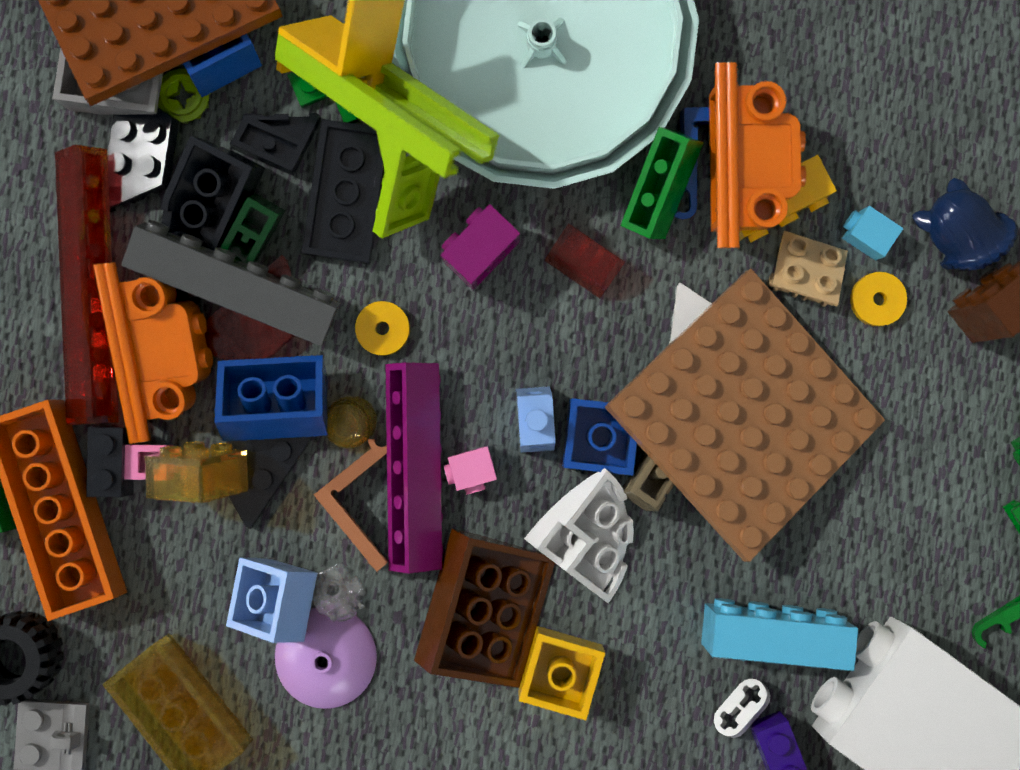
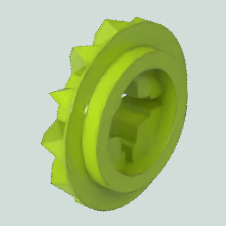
(171, 87)

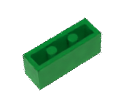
(661, 183)

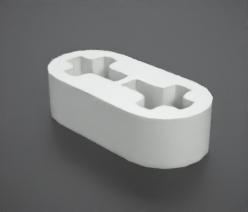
(736, 702)

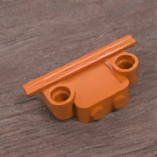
(751, 156)
(153, 346)

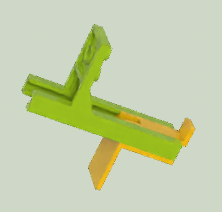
(357, 72)

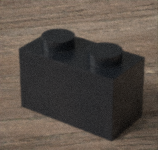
(106, 463)

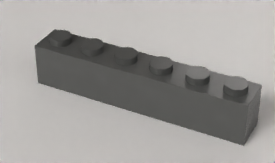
(229, 282)

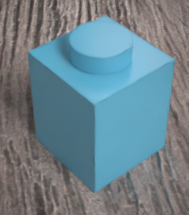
(871, 232)

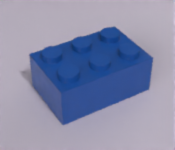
(271, 398)

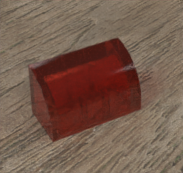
(584, 261)

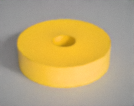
(892, 291)
(367, 328)

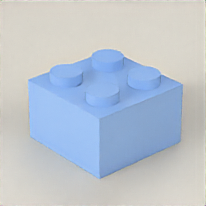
(271, 600)

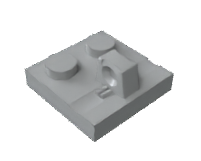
(51, 735)

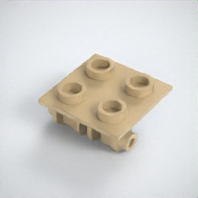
(809, 269)

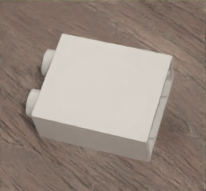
(916, 708)

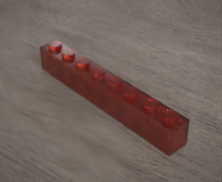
(84, 242)

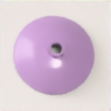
(349, 655)

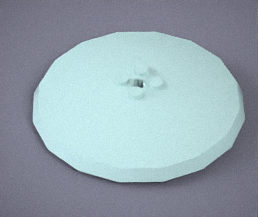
(560, 104)

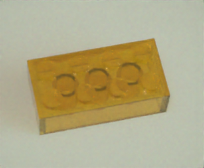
(177, 709)

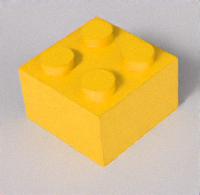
(561, 673)

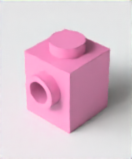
(470, 470)

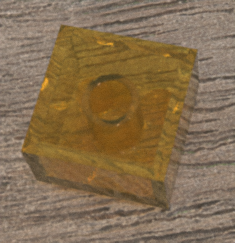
(196, 472)

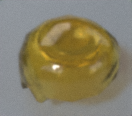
(350, 422)

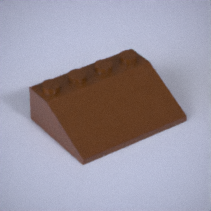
(484, 610)

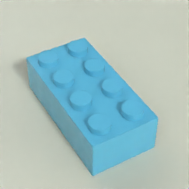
(779, 635)

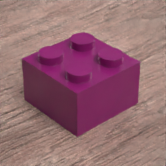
(480, 246)

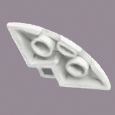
(588, 533)

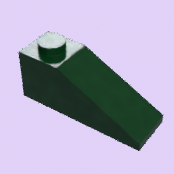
(253, 228)

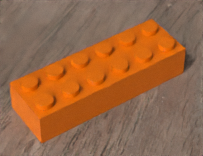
(53, 516)

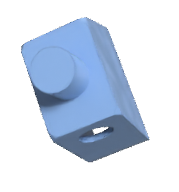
(536, 419)

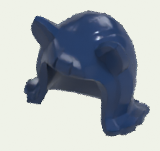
(967, 228)

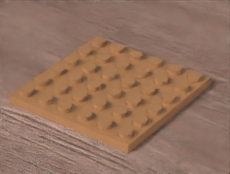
(746, 415)

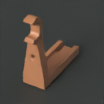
(339, 513)

